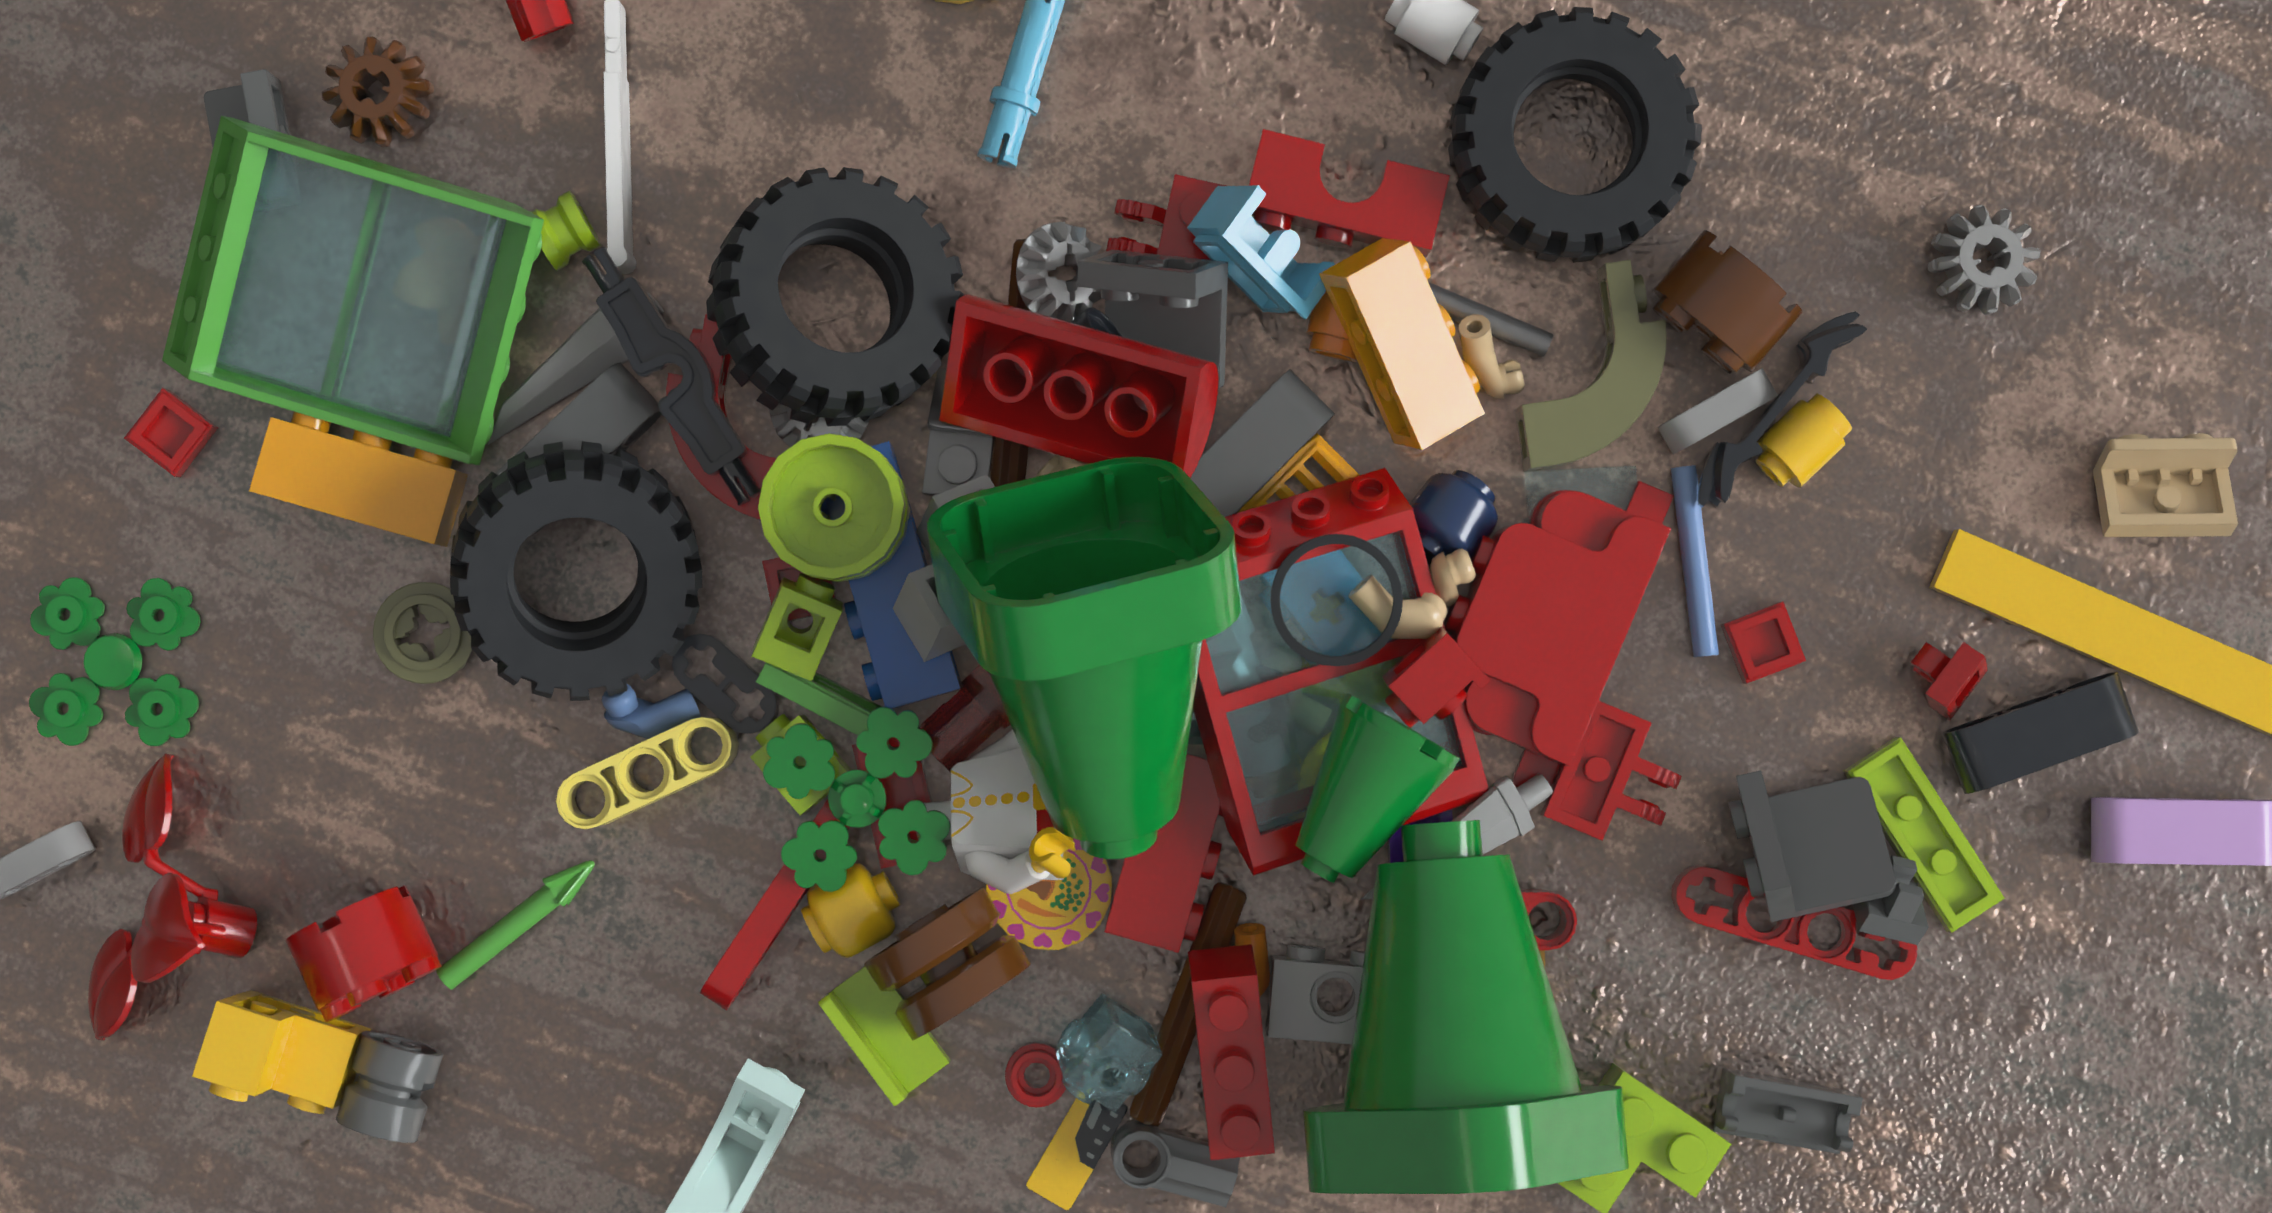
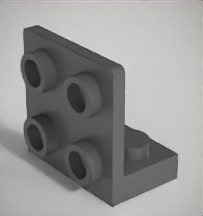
(1164, 300)

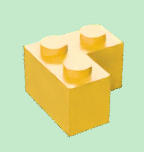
(278, 1046)

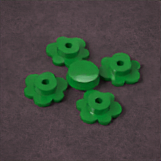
(114, 661)
(856, 799)

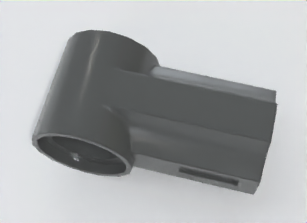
(1179, 1167)

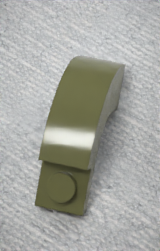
(1635, 352)

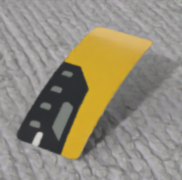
(1074, 1152)

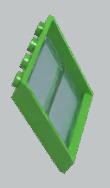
(352, 291)

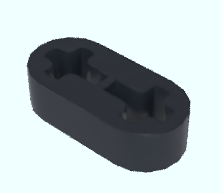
(715, 695)

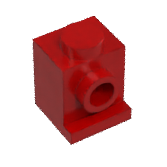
(1431, 680)

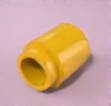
(1802, 441)

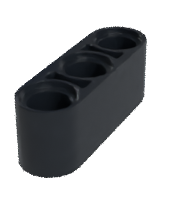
(2041, 732)

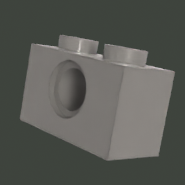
(1293, 995)

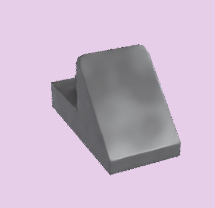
(953, 451)

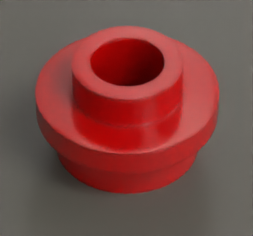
(1019, 1086)

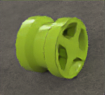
(566, 231)

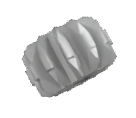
(2006, 251)

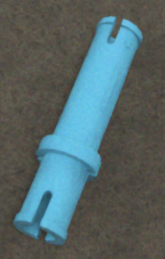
(1016, 96)

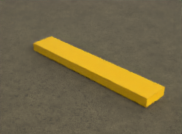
(2106, 629)

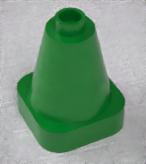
(1092, 623)
(1458, 1042)

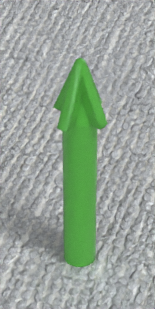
(558, 890)

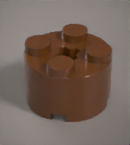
(1725, 303)

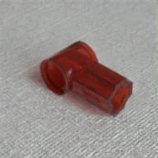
(966, 719)

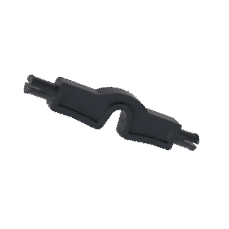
(650, 349)

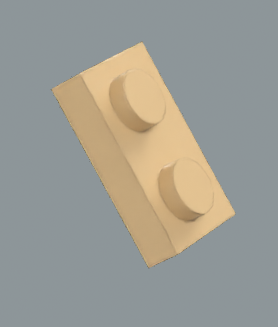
(2166, 486)

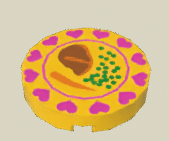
(1058, 911)

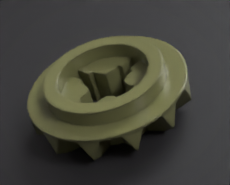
(398, 619)

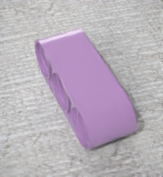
(2181, 831)

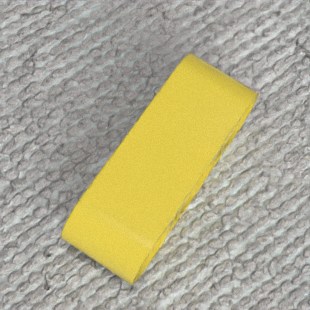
(617, 778)

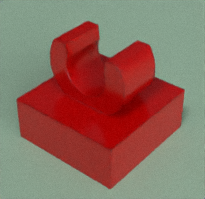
(1950, 678)

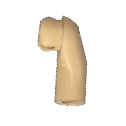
(1480, 355)
(1449, 572)
(1418, 618)

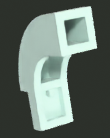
(740, 1142)

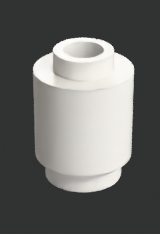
(1436, 26)

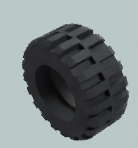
(1633, 75)
(881, 232)
(579, 652)

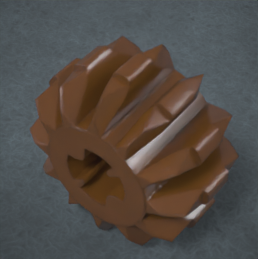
(361, 72)

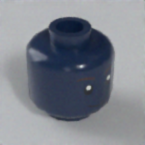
(1454, 513)

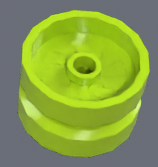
(873, 514)

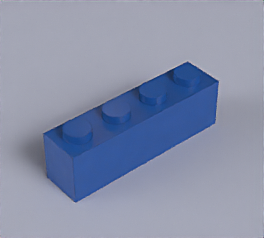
(896, 665)

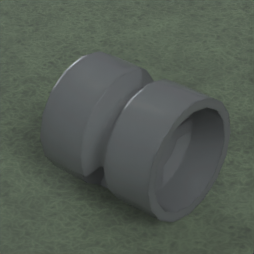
(389, 1087)

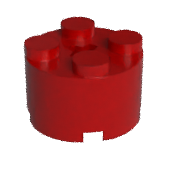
(364, 952)

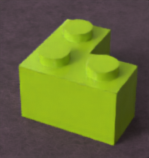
(1658, 1137)

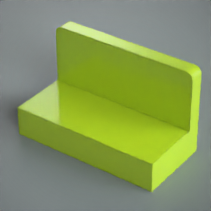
(878, 1038)

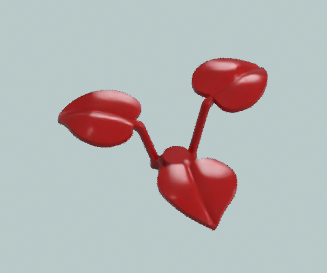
(171, 924)

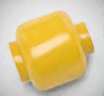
(854, 914)

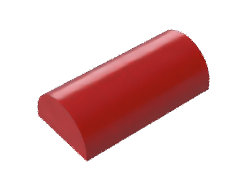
(1074, 387)

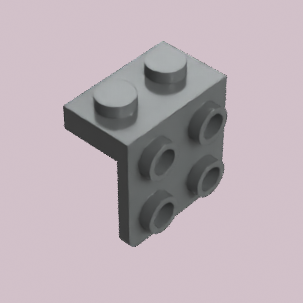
(1812, 846)

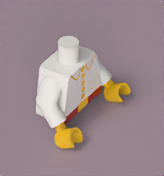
(1001, 821)

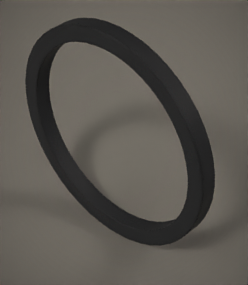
(1358, 656)

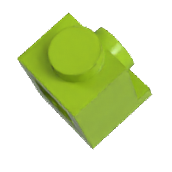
(794, 648)

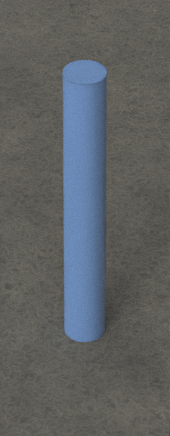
(1694, 561)

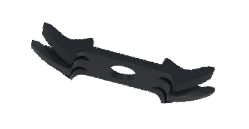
(1814, 355)

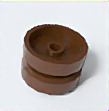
(947, 962)

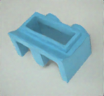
(1256, 260)

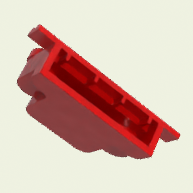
(1553, 618)

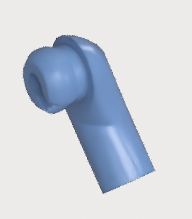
(648, 718)

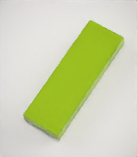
(1925, 832)

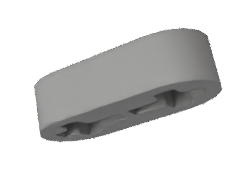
(1717, 411)
(43, 857)

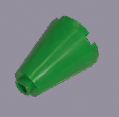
(1367, 788)

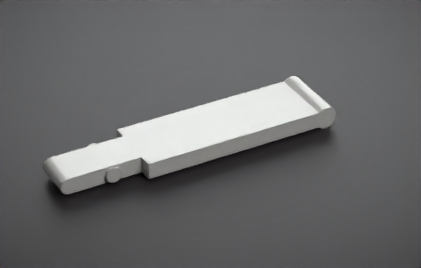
(617, 139)

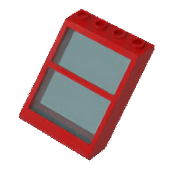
(1273, 711)

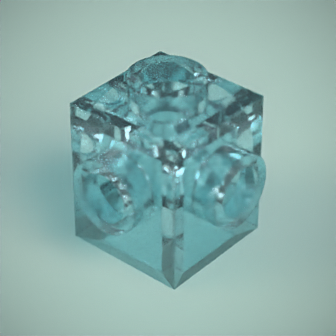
(1107, 1054)

